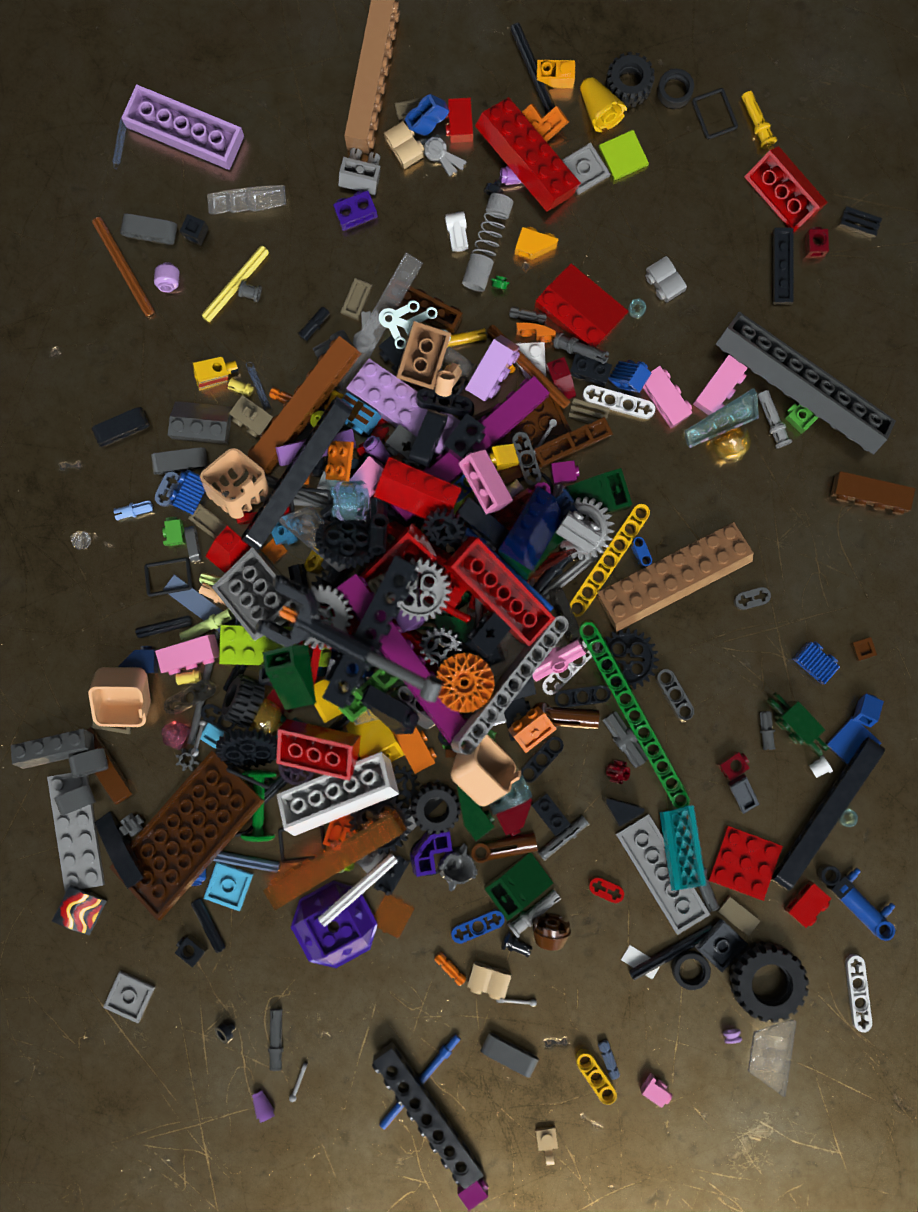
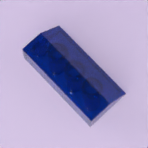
(533, 529)

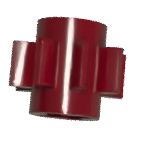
(618, 771)

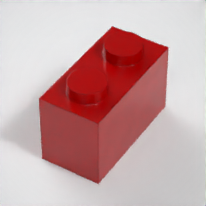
(460, 120)
(808, 904)

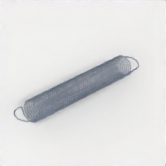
(121, 142)
(255, 380)

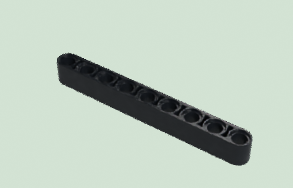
(296, 473)
(828, 813)

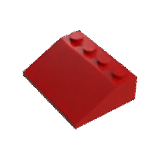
(580, 307)

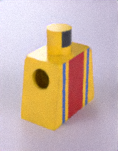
(206, 373)

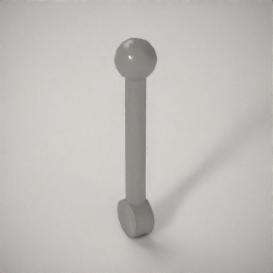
(552, 423)
(194, 752)
(532, 1002)
(292, 1097)

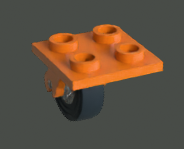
(341, 461)

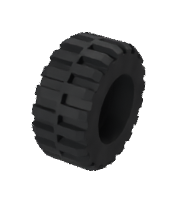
(790, 996)

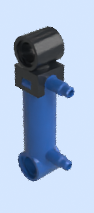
(843, 889)

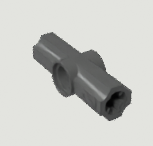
(625, 739)

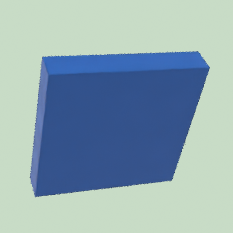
(849, 739)

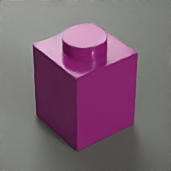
(564, 472)
(474, 1193)

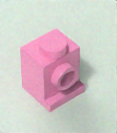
(656, 1091)

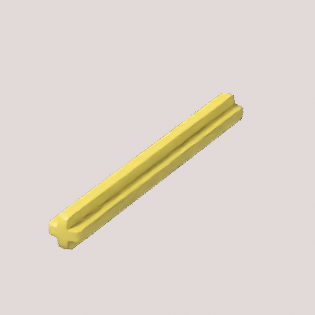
(234, 284)

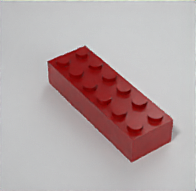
(527, 154)
(499, 590)

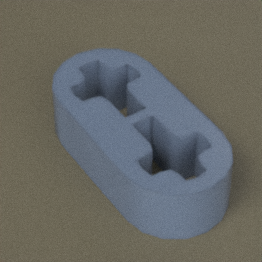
(163, 487)

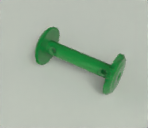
(258, 817)

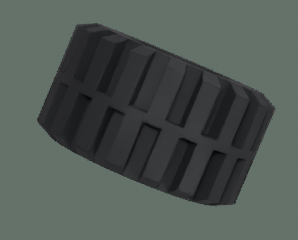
(630, 65)
(243, 700)
(435, 824)

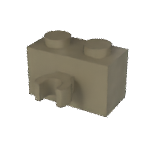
(250, 416)

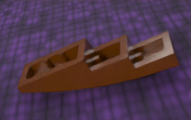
(573, 441)
(111, 778)

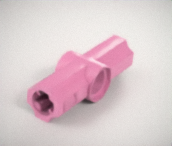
(559, 658)

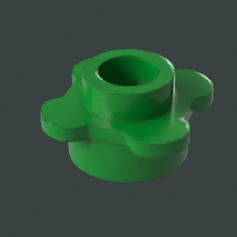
(500, 282)

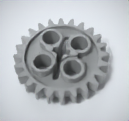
(437, 591)

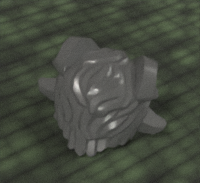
(457, 867)

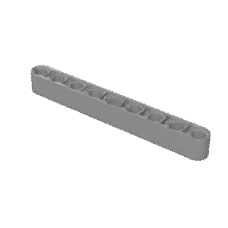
(502, 688)

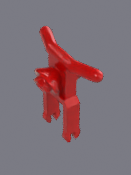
(456, 595)

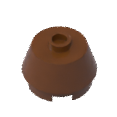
(551, 932)

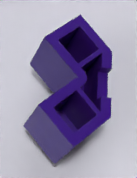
(422, 855)

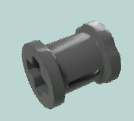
(250, 291)

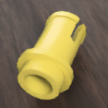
(240, 387)
(188, 677)

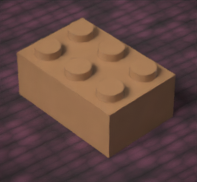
(423, 355)

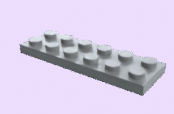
(76, 837)
(647, 851)

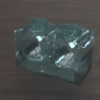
(512, 798)

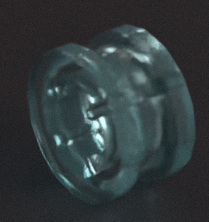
(632, 312)
(842, 820)

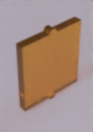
(393, 915)

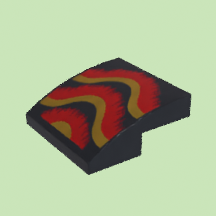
(79, 910)

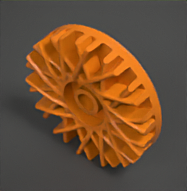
(479, 685)

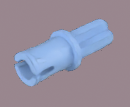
(133, 509)

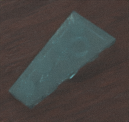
(727, 418)

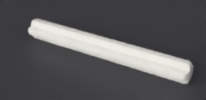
(357, 890)

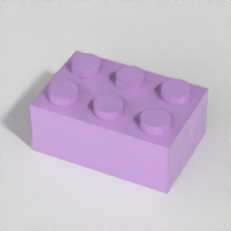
(493, 368)

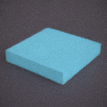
(228, 886)

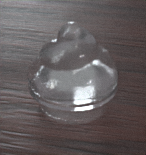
(80, 540)

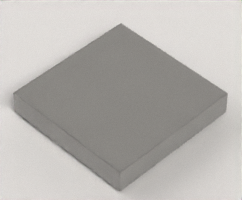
(586, 167)
(129, 996)

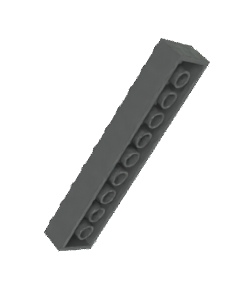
(806, 383)

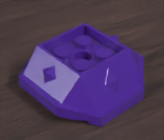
(331, 946)

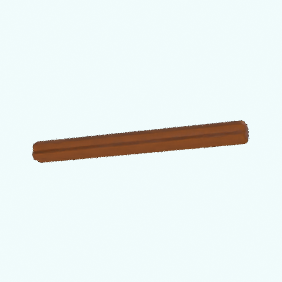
(123, 266)
(532, 370)

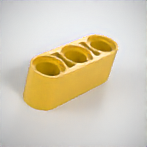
(597, 1085)

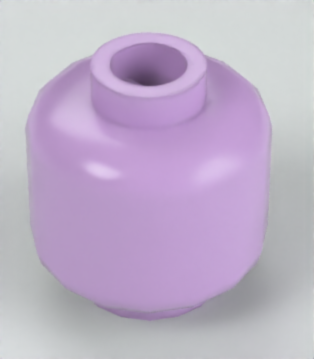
(166, 277)

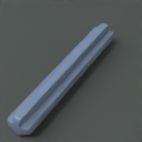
(247, 861)

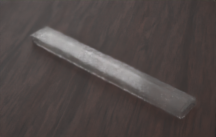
(373, 329)

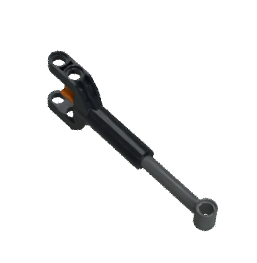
(311, 626)

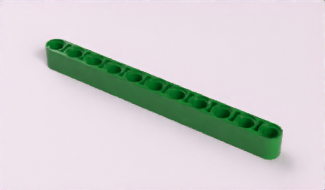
(635, 723)

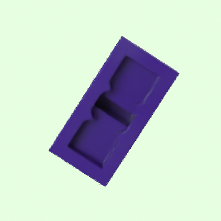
(357, 215)

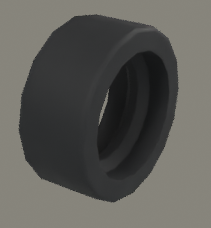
(681, 75)
(702, 981)

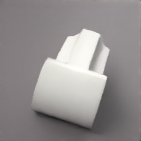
(456, 226)

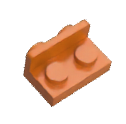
(531, 729)

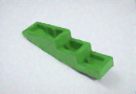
(381, 680)

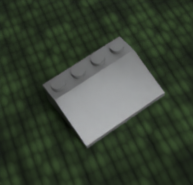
(250, 592)

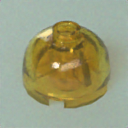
(732, 444)
(267, 718)

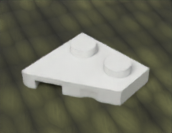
(536, 354)

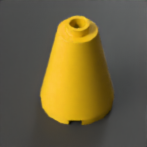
(601, 104)

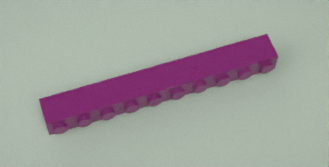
(498, 424)
(401, 652)

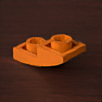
(542, 333)

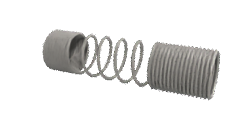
(479, 265)

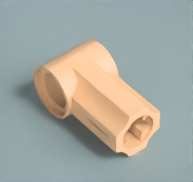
(447, 379)

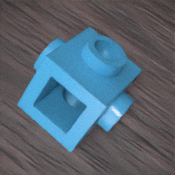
(283, 535)

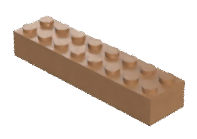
(371, 75)
(675, 576)

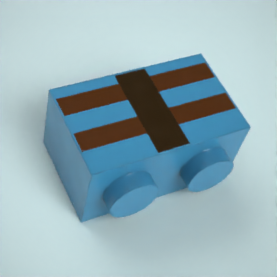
(362, 416)

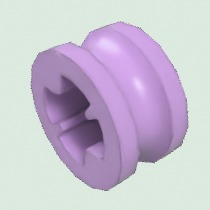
(732, 1036)

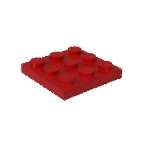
(745, 863)

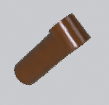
(571, 716)
(525, 844)

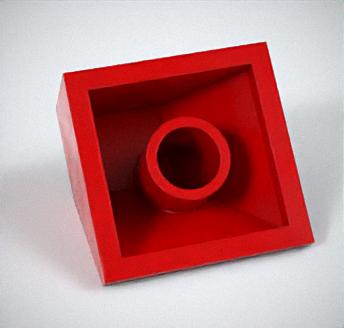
(227, 549)

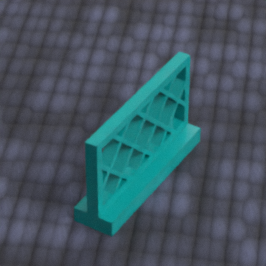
(675, 847)

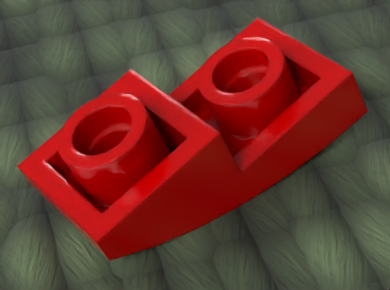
(379, 432)

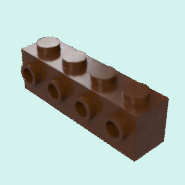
(447, 317)
(873, 492)

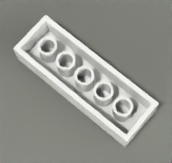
(332, 797)

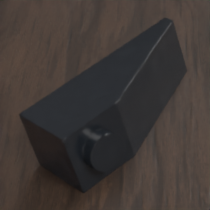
(390, 711)

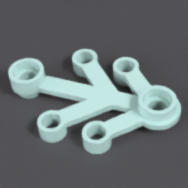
(406, 324)

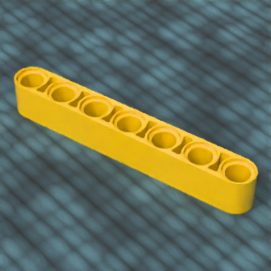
(614, 553)

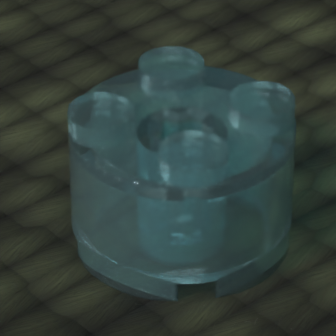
(350, 500)

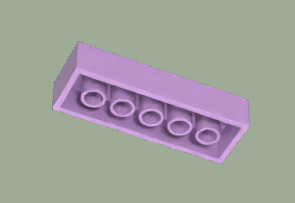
(183, 127)
(394, 400)

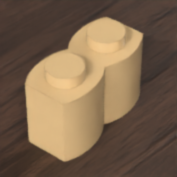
(404, 145)
(489, 980)

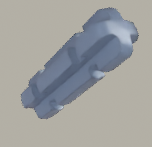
(609, 1059)

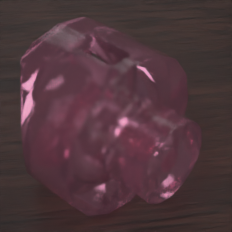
(175, 734)

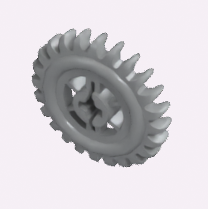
(599, 517)
(335, 602)

